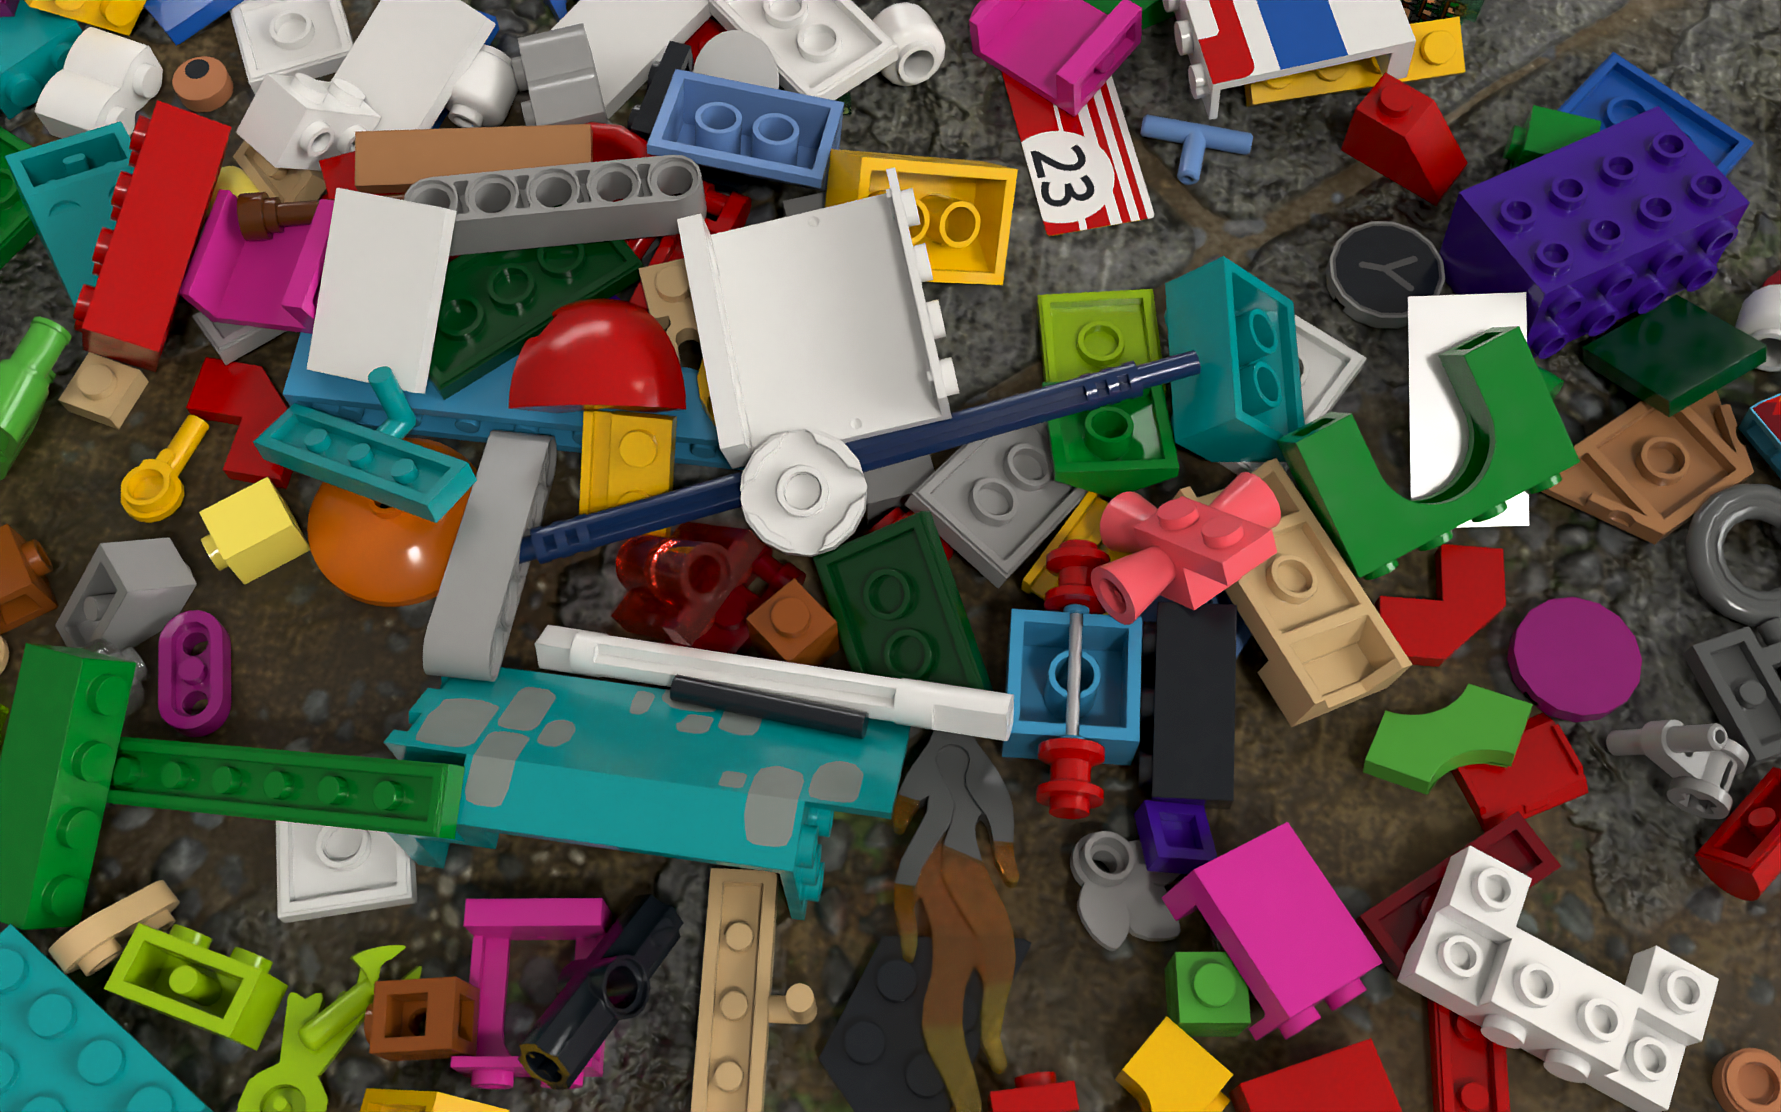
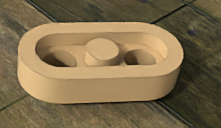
(100, 936)

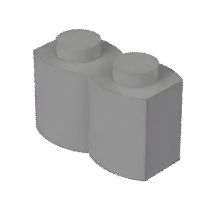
(559, 78)

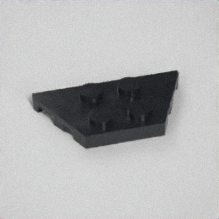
(878, 1042)

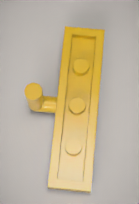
(1435, 55)

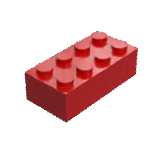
(154, 237)

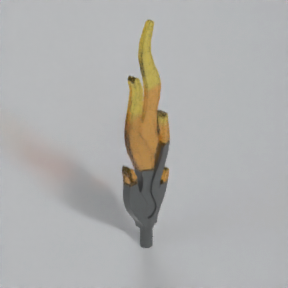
(959, 900)

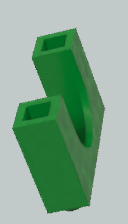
(1512, 449)

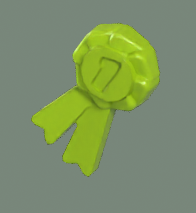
(295, 1080)

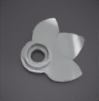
(1124, 898)

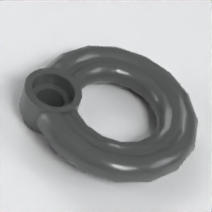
(1706, 551)

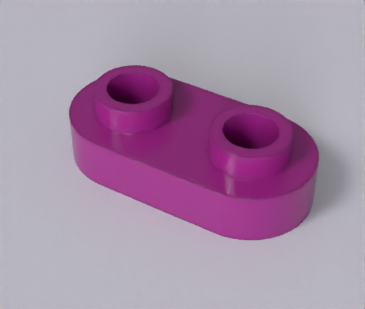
(189, 678)

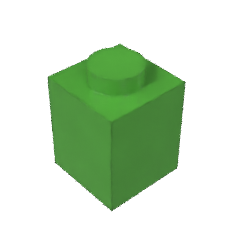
(1206, 994)

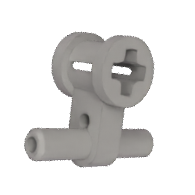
(1694, 755)

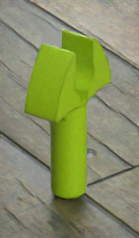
(355, 1000)

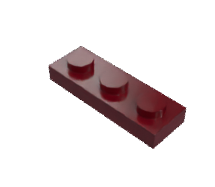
(1399, 918)

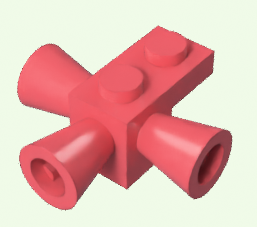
(1183, 546)

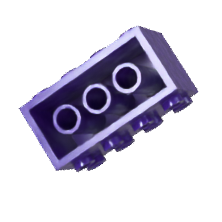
(1595, 229)

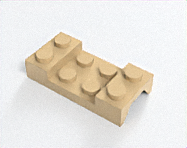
(1311, 614)

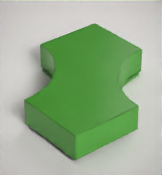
(1470, 731)

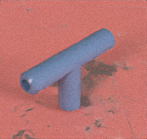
(1195, 139)

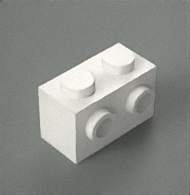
(305, 120)

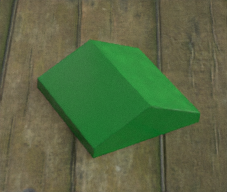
(1115, 446)

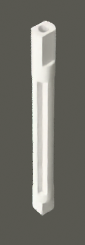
(884, 698)

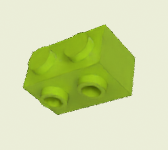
(199, 986)

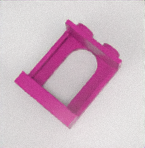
(493, 927)

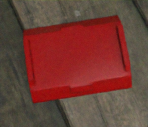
(1540, 777)

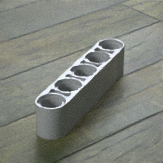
(586, 194)
(483, 572)

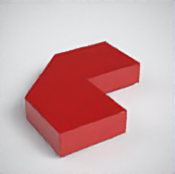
(246, 398)
(1468, 599)

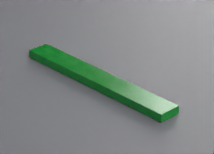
(289, 786)

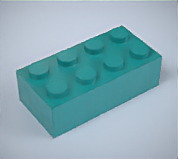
(68, 1050)

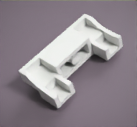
(1548, 1003)

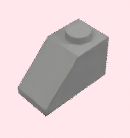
(127, 593)

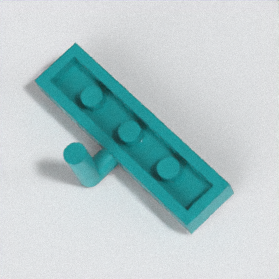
(366, 459)

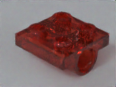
(682, 579)

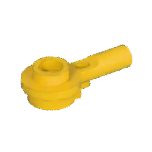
(153, 488)

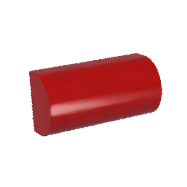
(1746, 848)

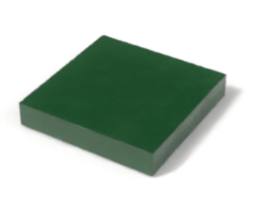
(1674, 355)

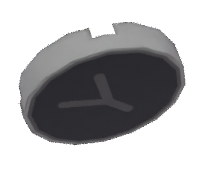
(1379, 268)

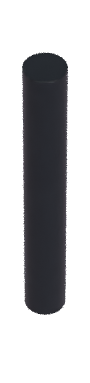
(769, 706)

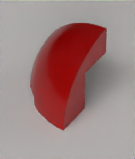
(598, 359)

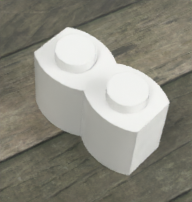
(100, 85)

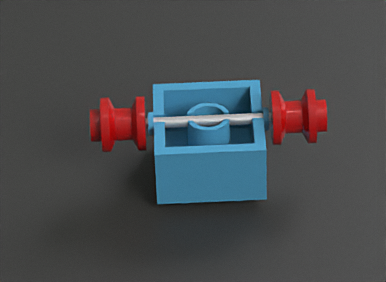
(1073, 684)

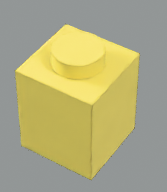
(252, 532)

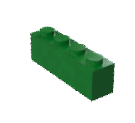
(57, 780)

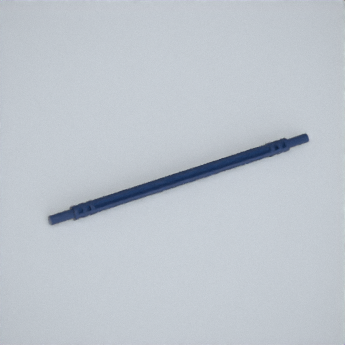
(966, 426)

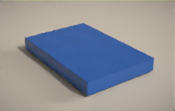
(1623, 91)

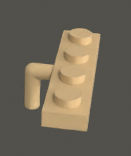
(737, 993)

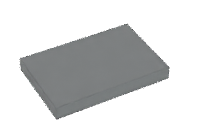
(997, 500)

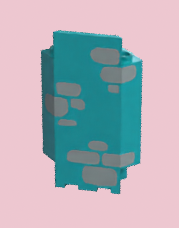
(645, 774)

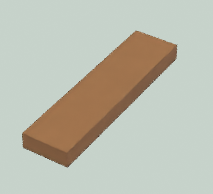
(399, 158)

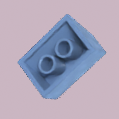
(748, 129)

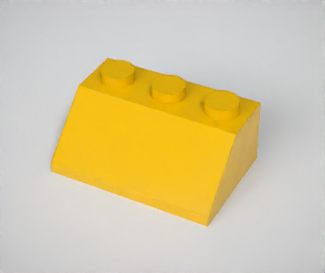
(959, 203)

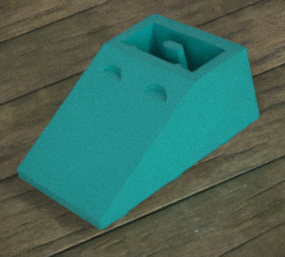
(70, 194)

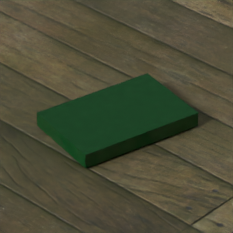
(901, 606)

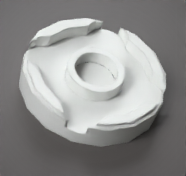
(803, 492)

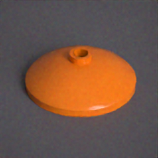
(382, 552)

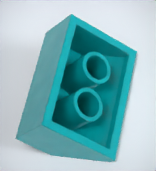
(1247, 363)

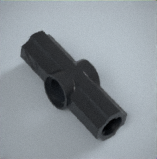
(600, 992)

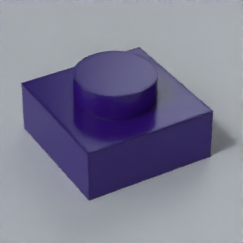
(1174, 836)

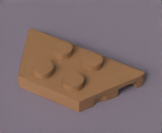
(1654, 468)

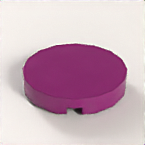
(1574, 659)

